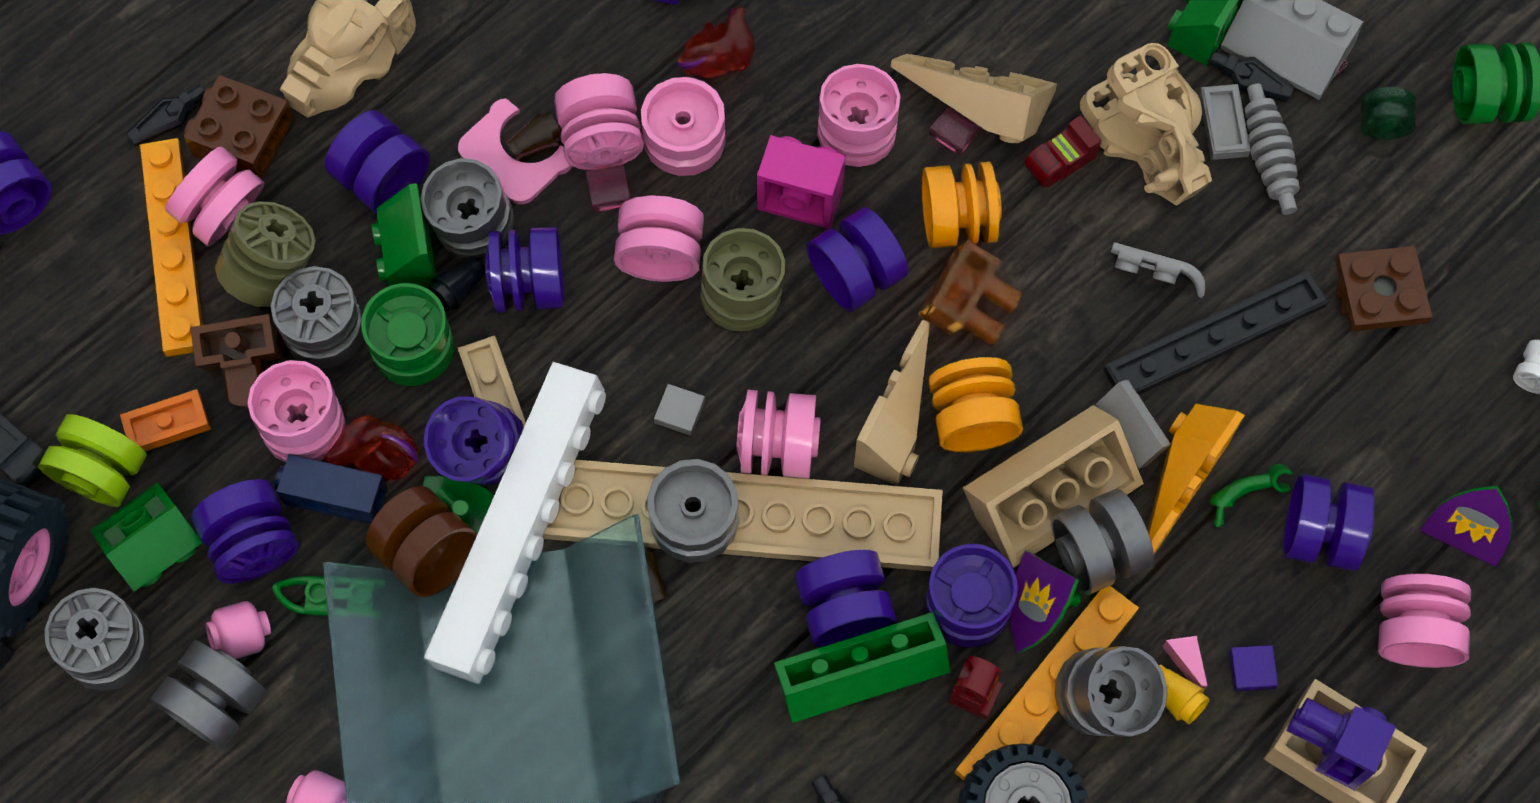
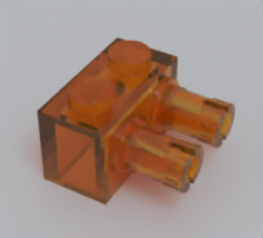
(959, 288)

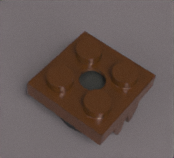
(1382, 288)

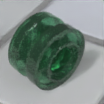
(1388, 113)

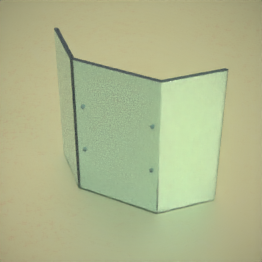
(559, 717)

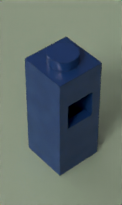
(330, 489)

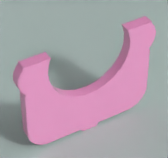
(519, 179)

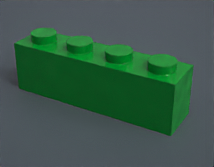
(862, 667)

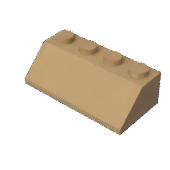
(1049, 477)

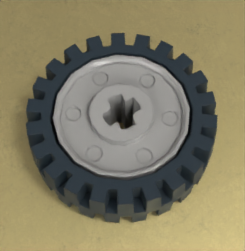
(1023, 774)

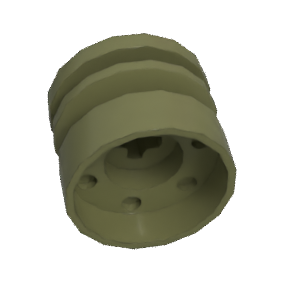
(262, 250)
(747, 261)

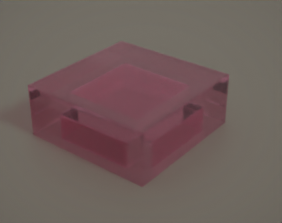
(954, 130)
(607, 188)

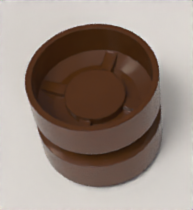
(420, 541)

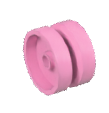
(683, 126)
(213, 195)
(659, 238)

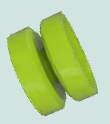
(92, 460)

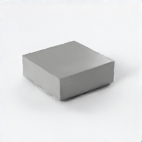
(679, 409)

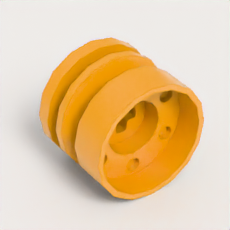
(960, 204)
(975, 404)

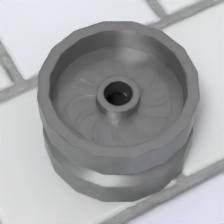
(714, 502)

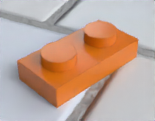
(166, 420)

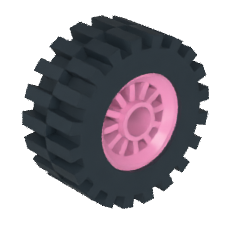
(29, 552)

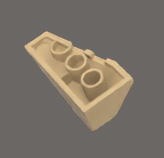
(998, 104)
(890, 432)

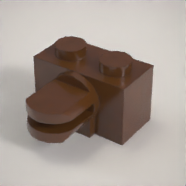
(239, 350)

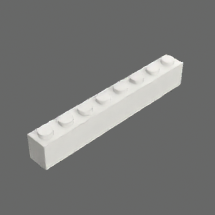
(515, 524)

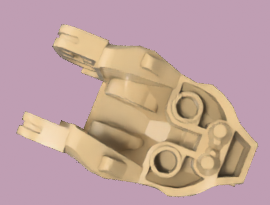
(343, 48)
(1151, 122)

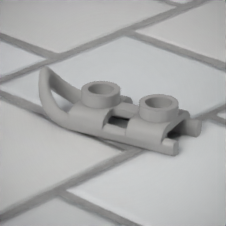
(1164, 268)

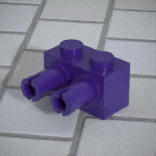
(1348, 742)

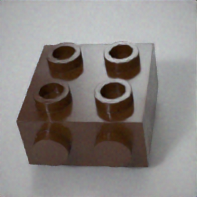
(241, 121)

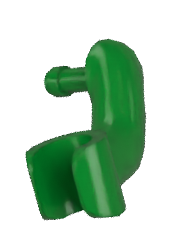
(1240, 487)

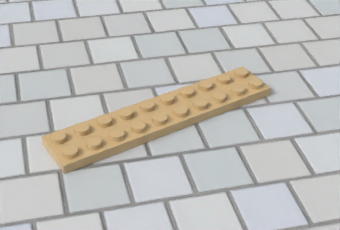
(775, 514)

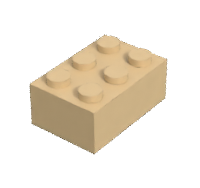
(1301, 758)

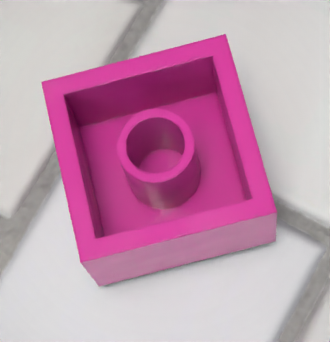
(800, 181)

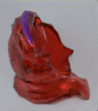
(719, 47)
(375, 448)

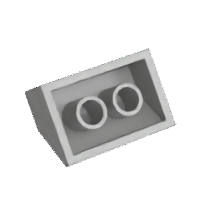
(1294, 39)

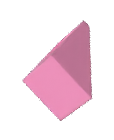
(1187, 657)

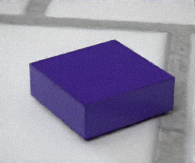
(1253, 668)

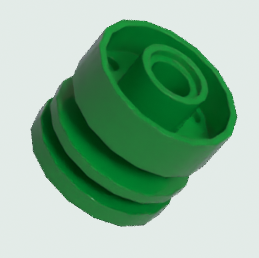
(1496, 83)

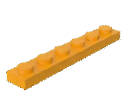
(171, 248)
(1036, 701)

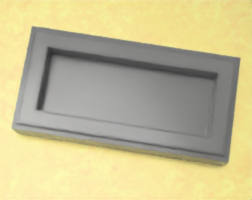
(1224, 122)
(1137, 423)

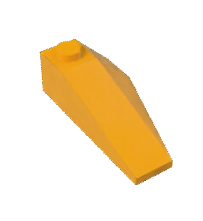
(1193, 453)

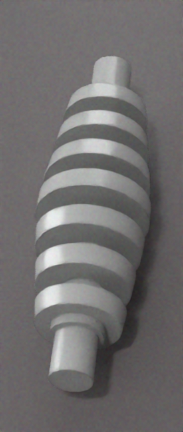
(1272, 149)

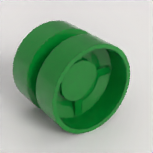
(408, 334)

